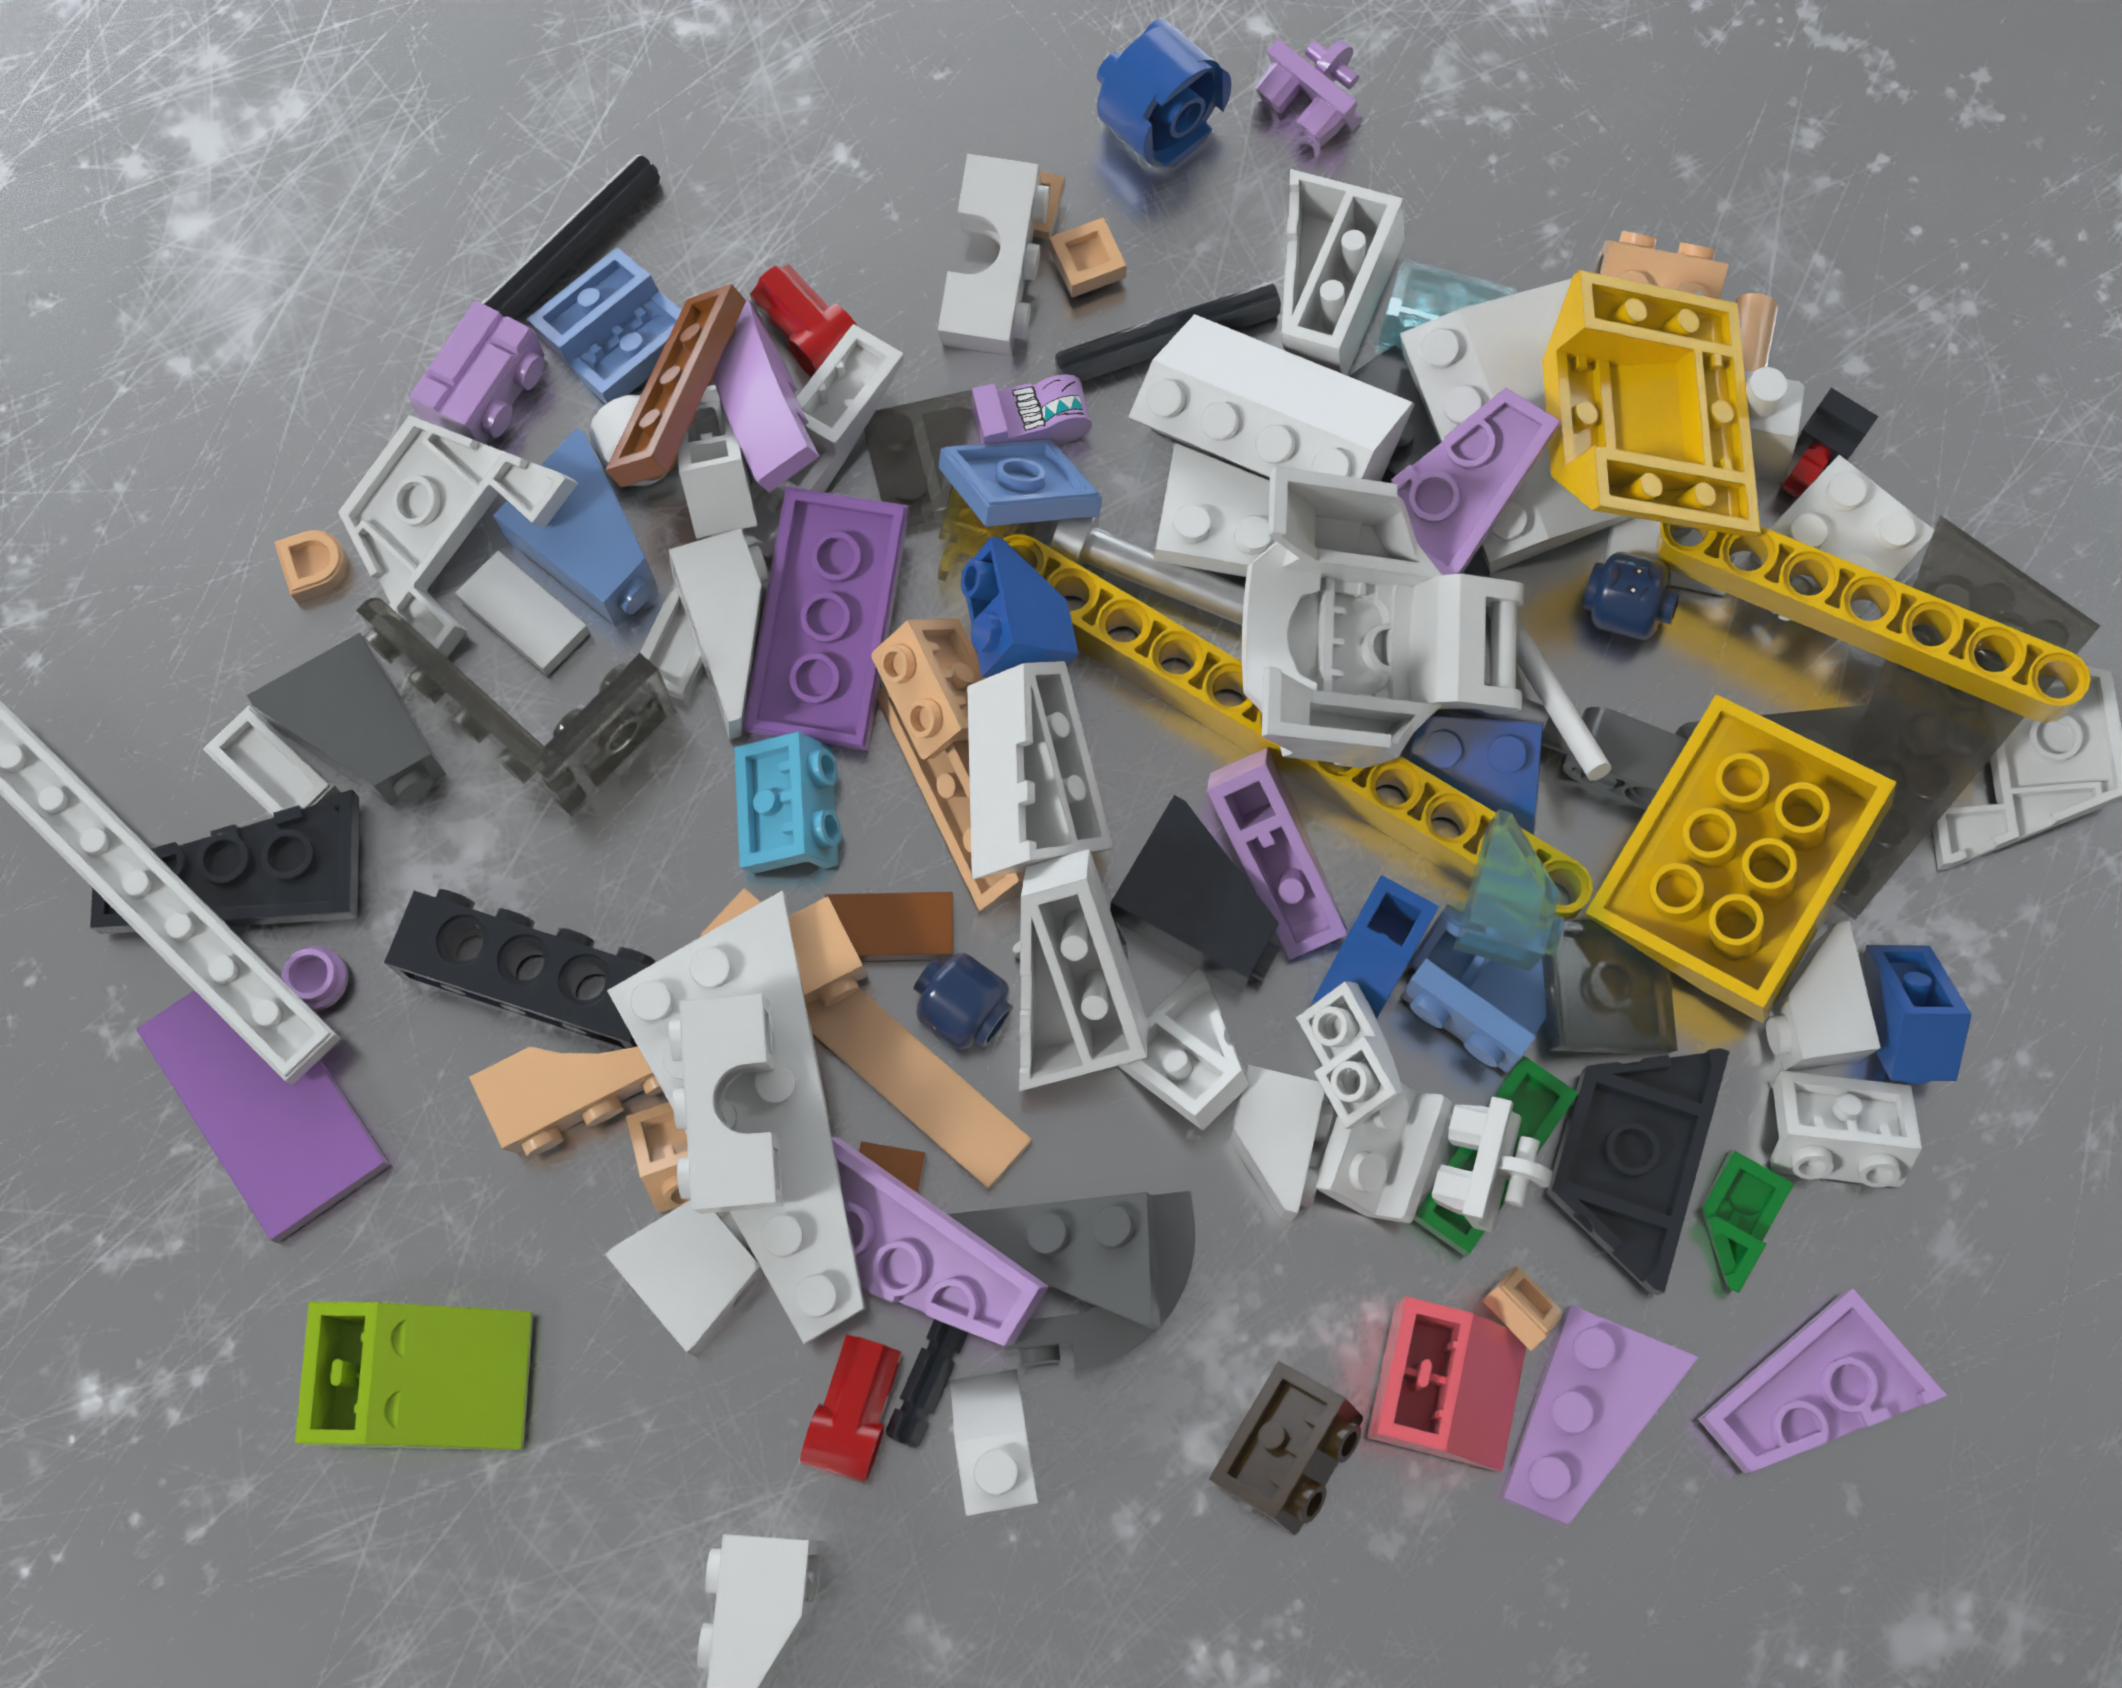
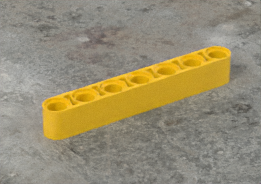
(1891, 635)

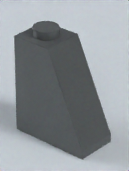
(353, 720)

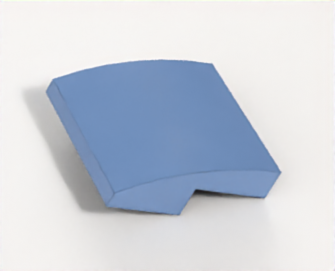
(608, 325)

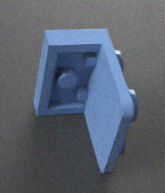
(1492, 1017)

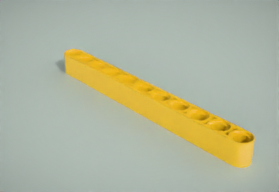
(1242, 724)

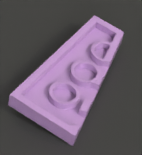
(927, 1258)

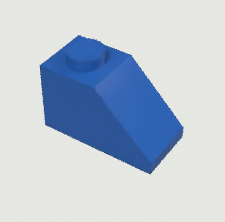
(1915, 1013)

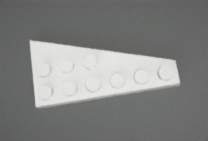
(807, 1241)

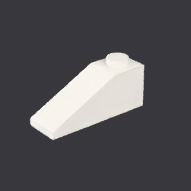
(715, 472)
(722, 601)

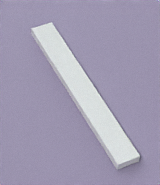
(159, 904)

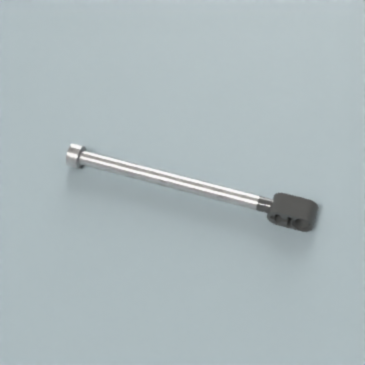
(1636, 750)

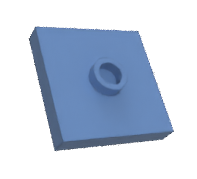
(1019, 482)

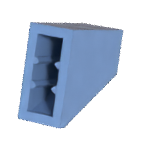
(587, 540)

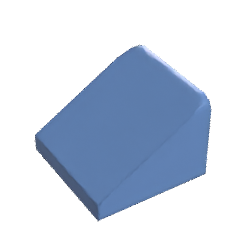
(1439, 949)

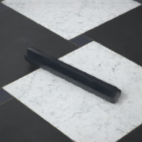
(574, 238)
(1149, 338)

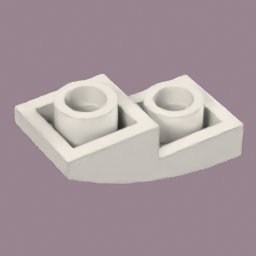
(1354, 1054)

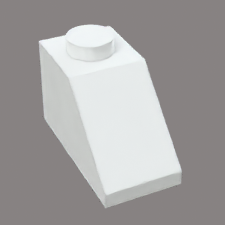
(1824, 1007)

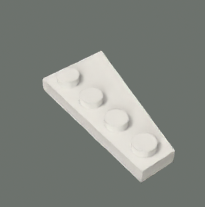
(1212, 515)

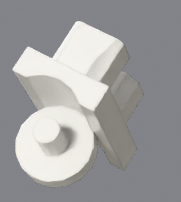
(1494, 1135)

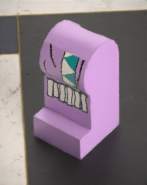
(1032, 412)

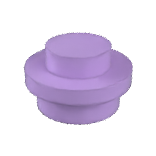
(316, 976)

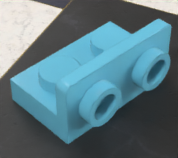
(786, 803)

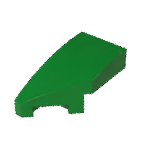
(1740, 1213)

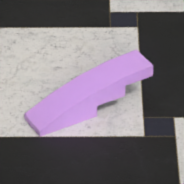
(762, 403)

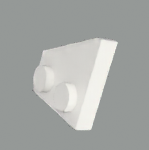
(1190, 1054)

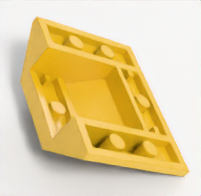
(1651, 405)

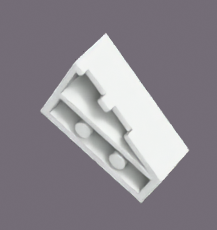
(1029, 772)
(1075, 978)

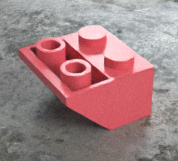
(1447, 1384)

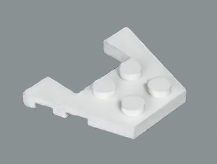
(423, 505)
(2042, 777)

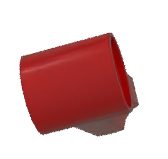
(800, 316)
(848, 1425)

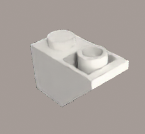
(1275, 1136)

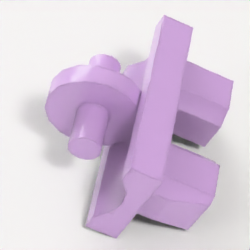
(1330, 104)

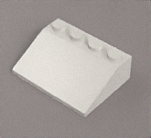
(1465, 363)

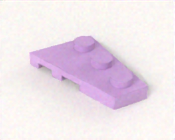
(1472, 476)
(1819, 1386)

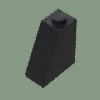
(1196, 902)

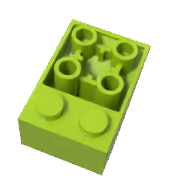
(414, 1376)

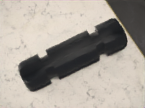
(925, 1384)

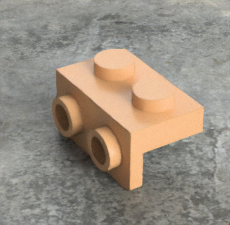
(1684, 271)

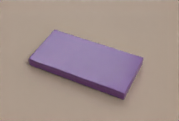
(825, 617)
(280, 1143)

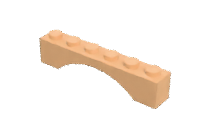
(547, 1091)

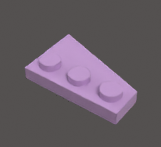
(1588, 1411)

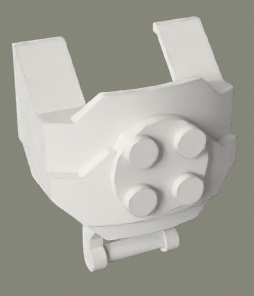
(1358, 629)

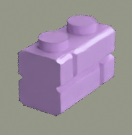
(479, 375)

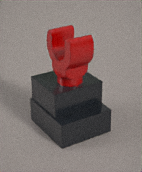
(1831, 431)

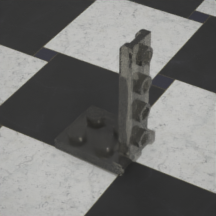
(586, 743)

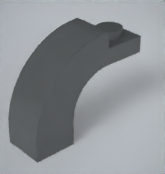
(1101, 1336)

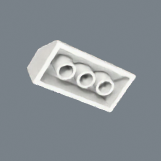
(1267, 406)

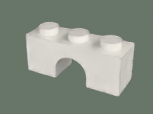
(987, 307)
(717, 1044)

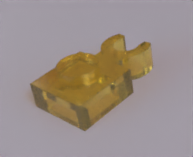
(966, 531)

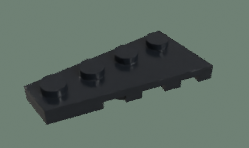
(268, 871)

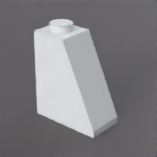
(992, 1444)

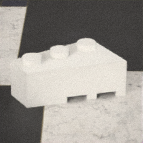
(1336, 266)

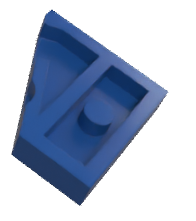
(1485, 760)

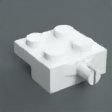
(1855, 522)

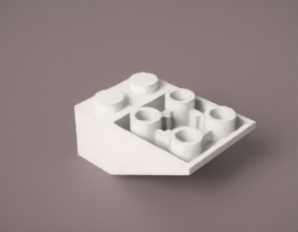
(761, 1607)

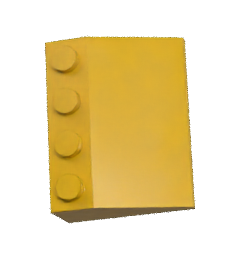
(1742, 856)

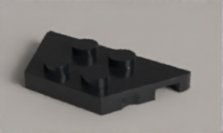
(1636, 1155)

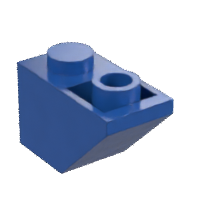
(1014, 611)
(1380, 943)

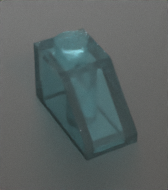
(1510, 900)

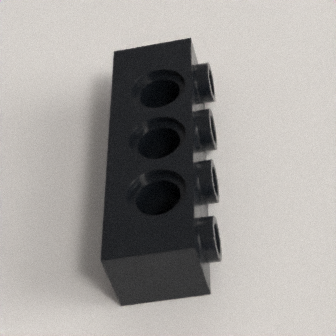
(436, 926)

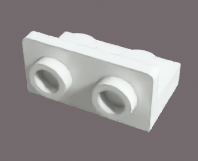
(1844, 1129)
(1385, 1158)

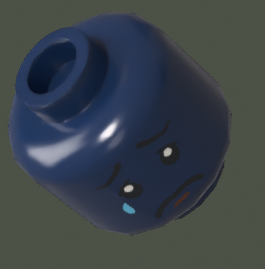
(1631, 595)
(962, 1001)

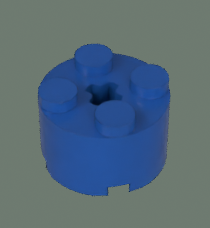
(1161, 94)

